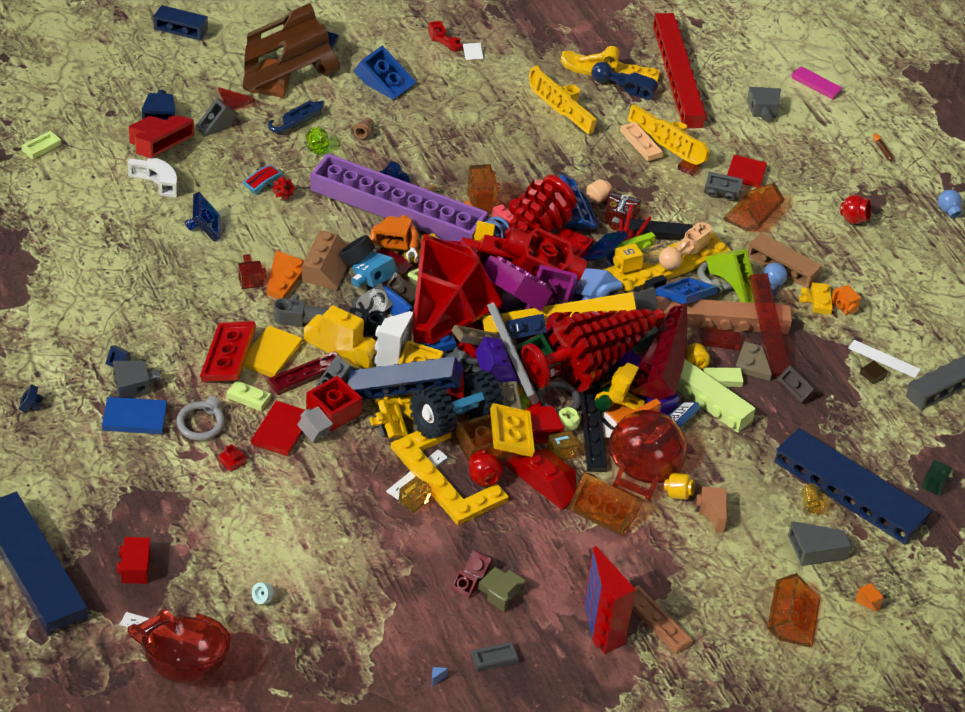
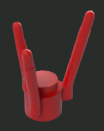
(630, 232)

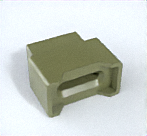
(502, 587)

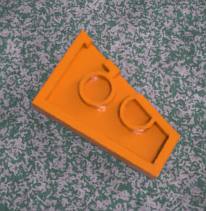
(284, 275)

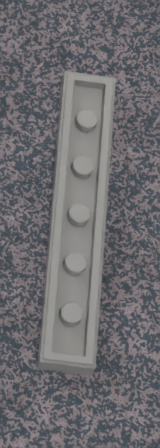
(515, 358)

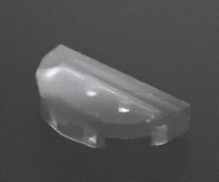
(652, 253)

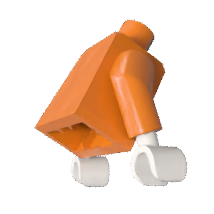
(397, 234)

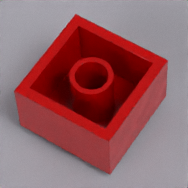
(336, 401)

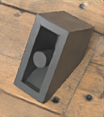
(217, 117)

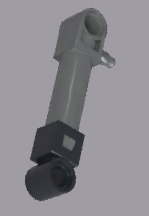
(295, 313)

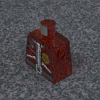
(618, 208)

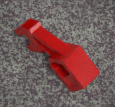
(438, 33)

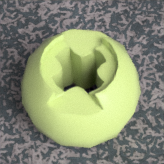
(570, 418)

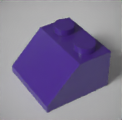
(494, 358)

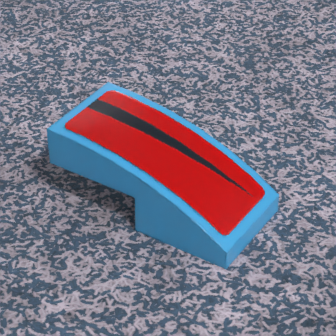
(261, 178)

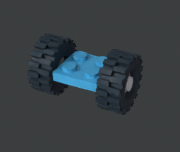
(435, 413)

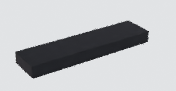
(660, 229)

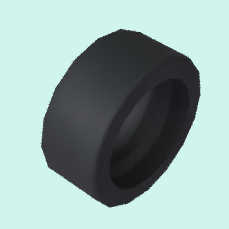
(357, 250)

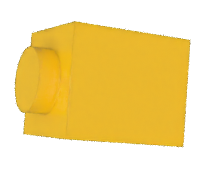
(628, 258)

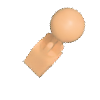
(692, 243)

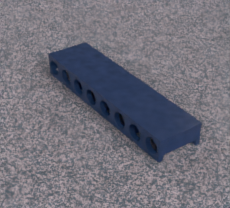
(852, 482)
(37, 568)

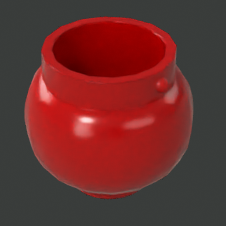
(856, 209)
(484, 468)

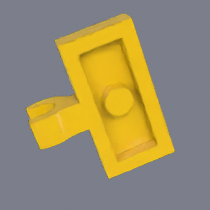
(819, 297)
(391, 417)

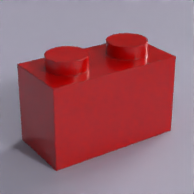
(135, 560)

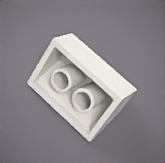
(392, 338)

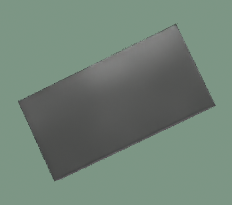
(494, 656)

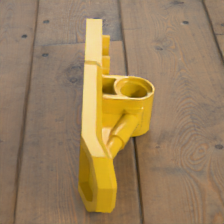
(584, 64)
(561, 99)
(670, 135)

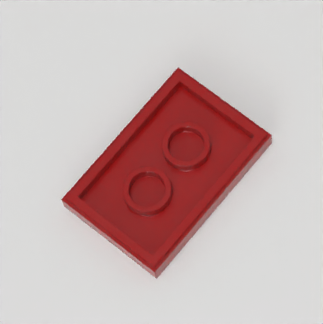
(279, 429)

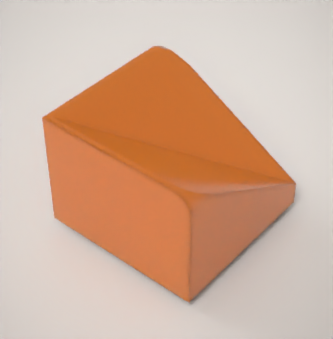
(869, 597)

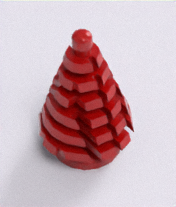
(544, 205)

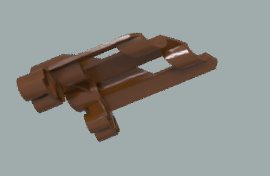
(303, 44)

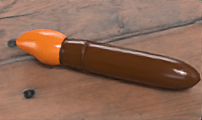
(877, 139)

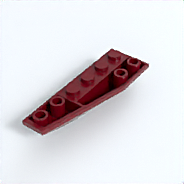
(664, 358)

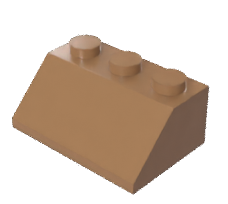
(323, 263)

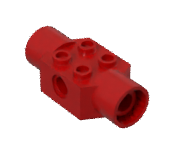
(491, 246)
(542, 249)

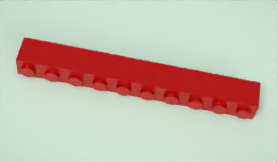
(679, 70)

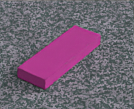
(816, 82)

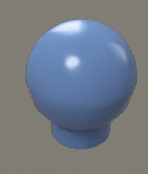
(950, 203)
(777, 274)

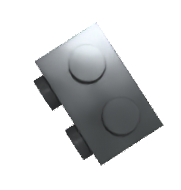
(723, 186)

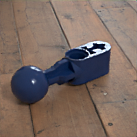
(633, 83)

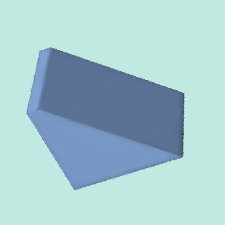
(438, 674)

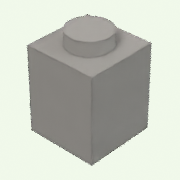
(314, 423)

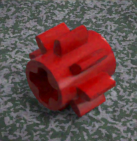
(283, 188)

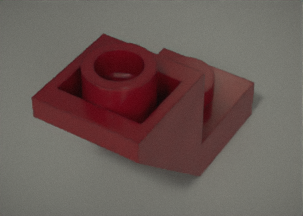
(476, 569)

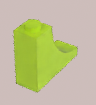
(735, 269)

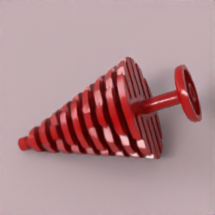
(588, 344)

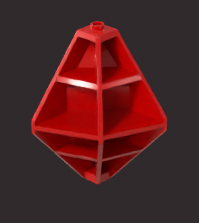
(449, 289)

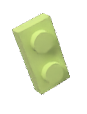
(248, 395)

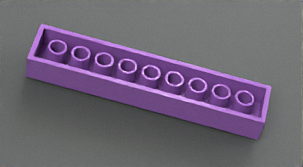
(394, 197)

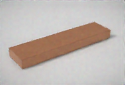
(660, 621)

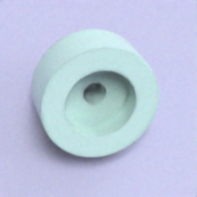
(262, 593)

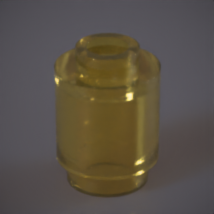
(812, 498)

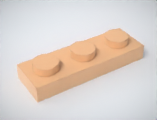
(641, 141)

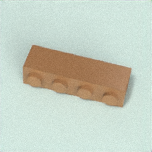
(799, 267)

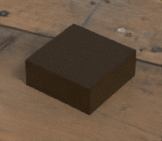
(873, 372)

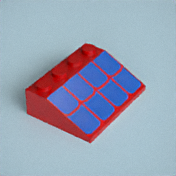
(607, 603)

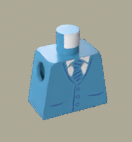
(373, 270)

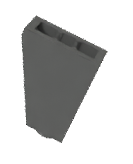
(818, 544)

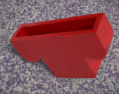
(157, 135)

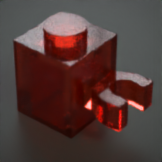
(251, 273)

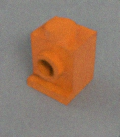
(846, 299)

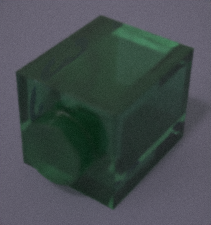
(936, 477)

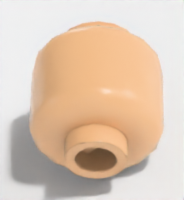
(598, 191)

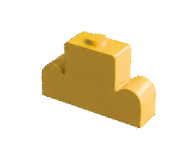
(341, 333)

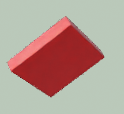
(747, 169)

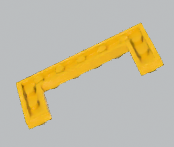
(461, 510)

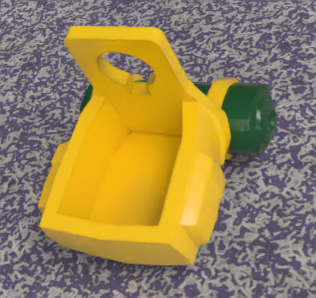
(617, 389)

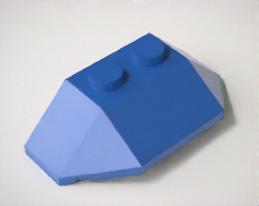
(583, 214)

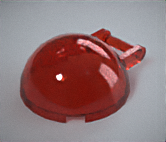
(648, 449)
(182, 648)

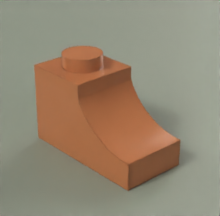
(713, 506)

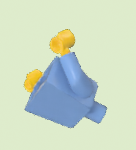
(600, 283)

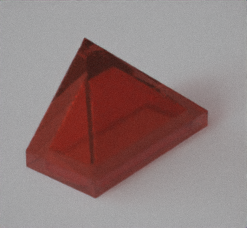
(235, 99)

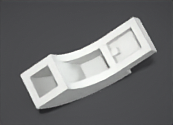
(156, 171)

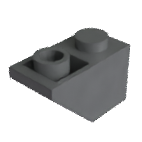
(340, 366)

